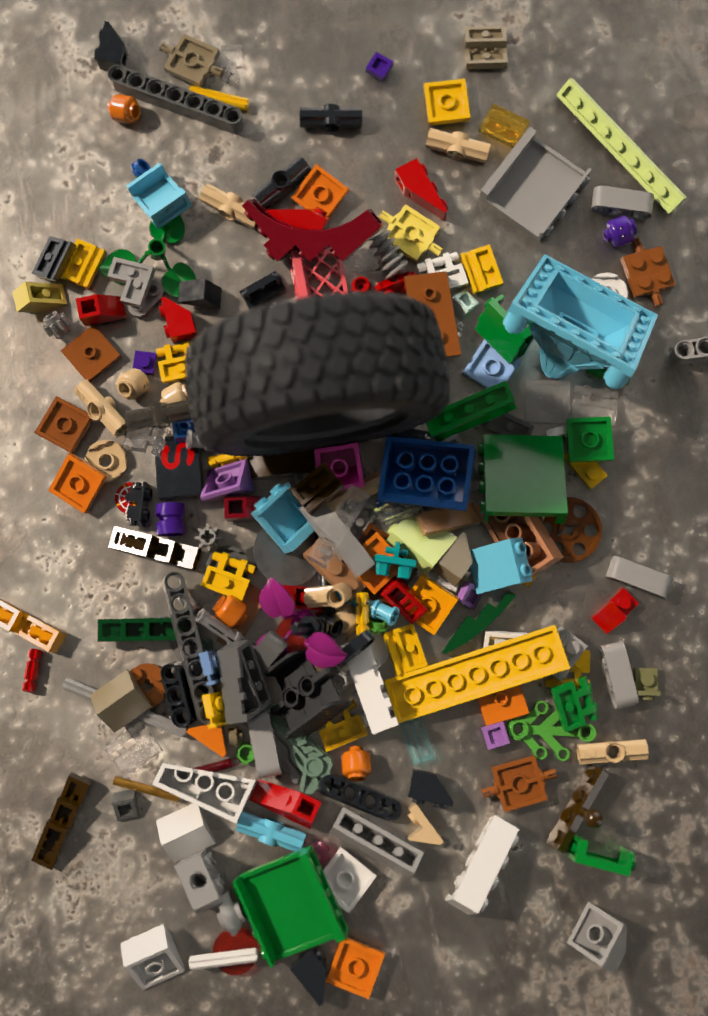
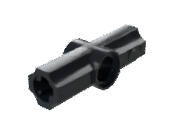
(330, 117)
(291, 175)

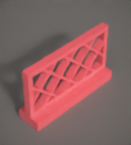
(300, 277)

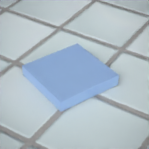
(489, 367)

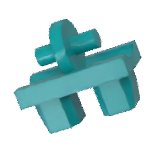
(405, 565)

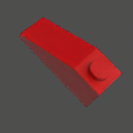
(303, 218)

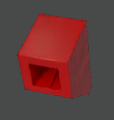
(100, 309)
(179, 321)

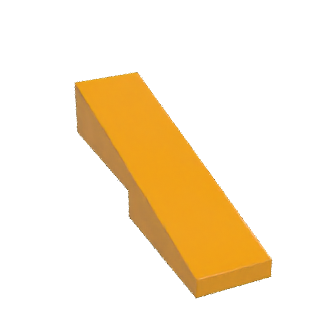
(30, 628)

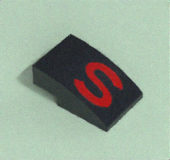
(178, 471)

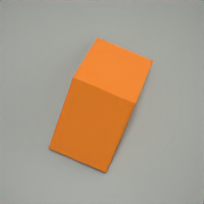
(212, 738)

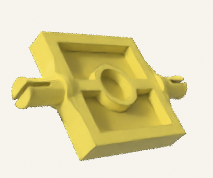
(412, 232)

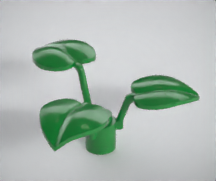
(171, 233)

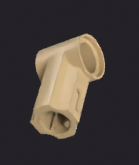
(326, 595)

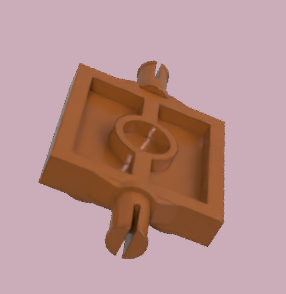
(647, 272)
(519, 783)

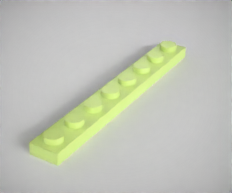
(620, 145)

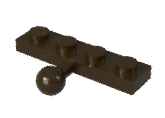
(578, 809)

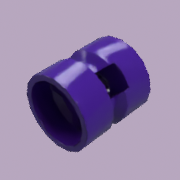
(170, 519)

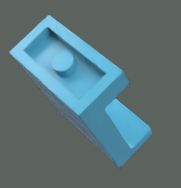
(158, 196)
(282, 518)
(500, 565)

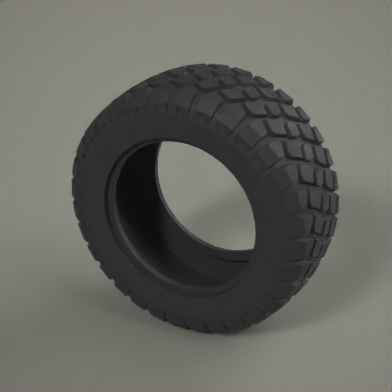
(316, 374)

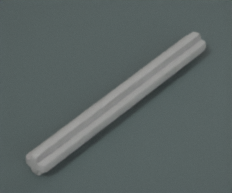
(148, 717)

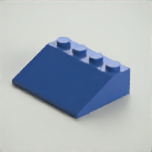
(426, 473)

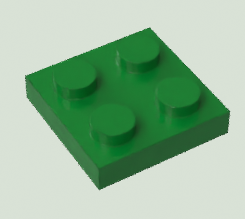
(589, 439)

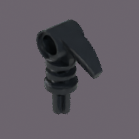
(321, 623)

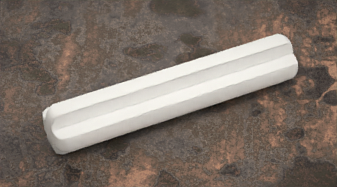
(223, 958)

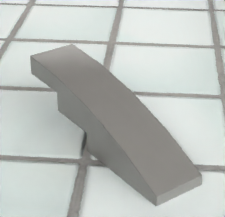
(350, 550)

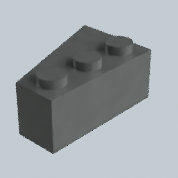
(242, 682)

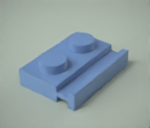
(210, 666)

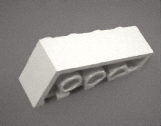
(210, 790)

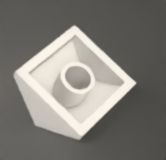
(184, 832)

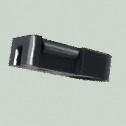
(356, 646)

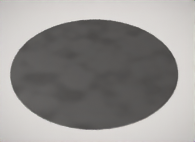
(284, 567)

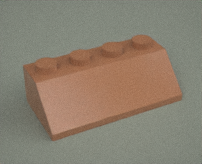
(540, 547)

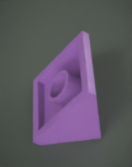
(227, 480)

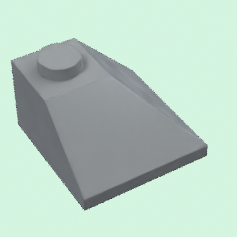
(599, 937)

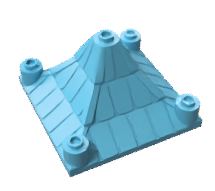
(580, 323)

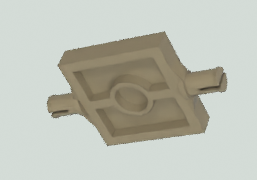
(191, 60)

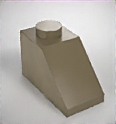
(456, 562)

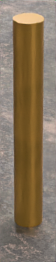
(144, 788)

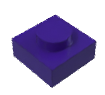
(379, 66)
(145, 362)

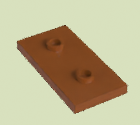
(435, 292)

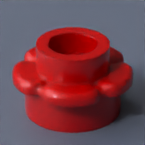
(361, 281)

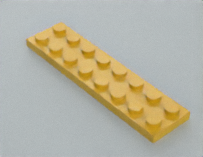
(477, 674)

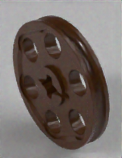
(578, 534)

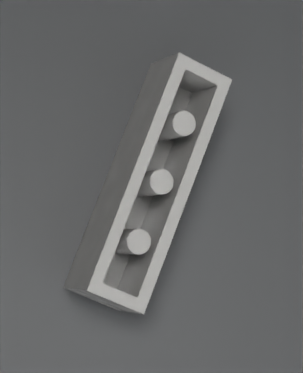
(376, 843)

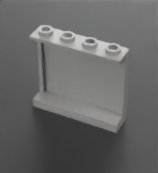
(534, 186)

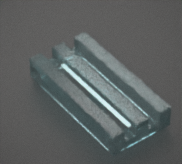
(423, 758)

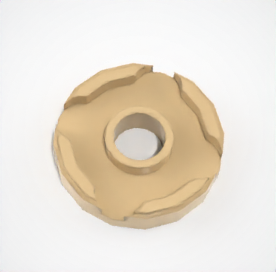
(115, 451)

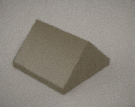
(120, 701)

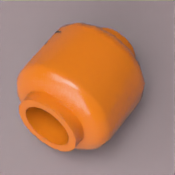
(124, 109)
(230, 611)
(356, 764)

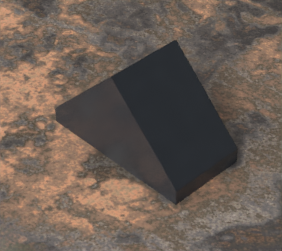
(199, 293)

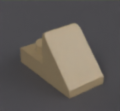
(426, 832)

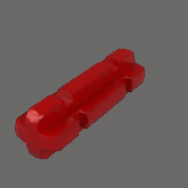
(31, 670)

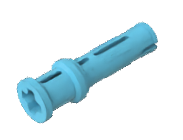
(379, 610)

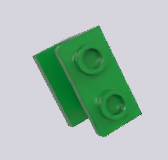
(491, 328)
(622, 864)

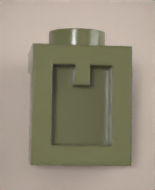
(646, 682)

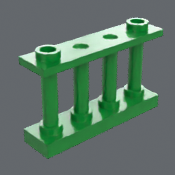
(472, 411)

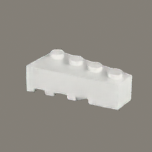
(370, 691)
(483, 866)

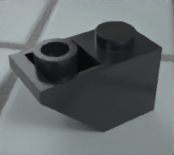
(110, 49)
(427, 787)

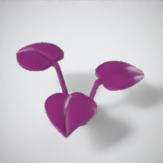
(322, 649)

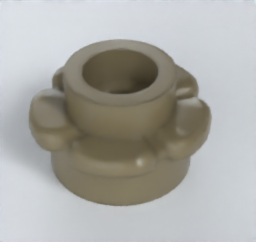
(235, 736)

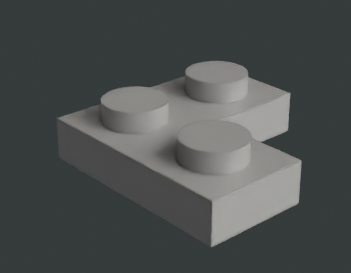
(135, 276)

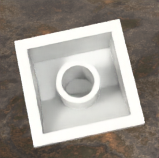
(151, 957)

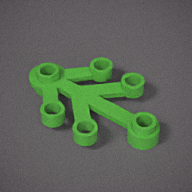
(546, 731)

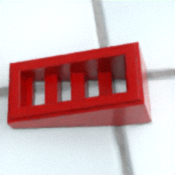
(403, 588)

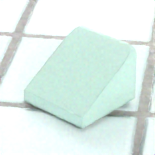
(463, 304)

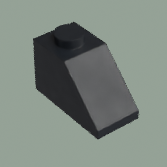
(311, 972)

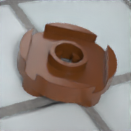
(152, 672)

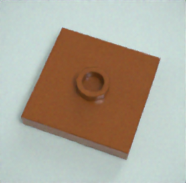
(91, 353)
(64, 425)

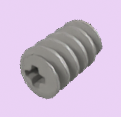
(388, 253)

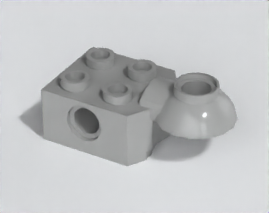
(209, 893)

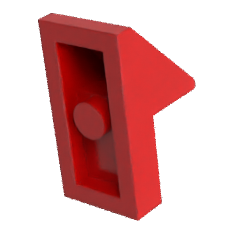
(615, 610)

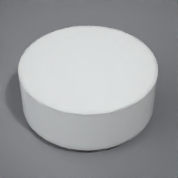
(558, 431)

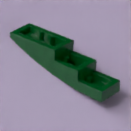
(470, 628)
(138, 629)

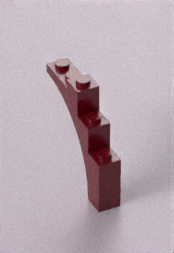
(312, 243)

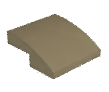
(485, 47)

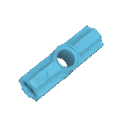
(270, 831)

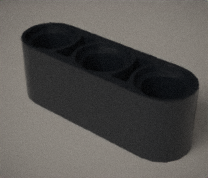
(175, 704)

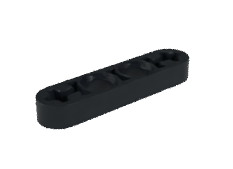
(360, 796)

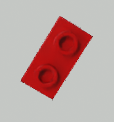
(397, 287)

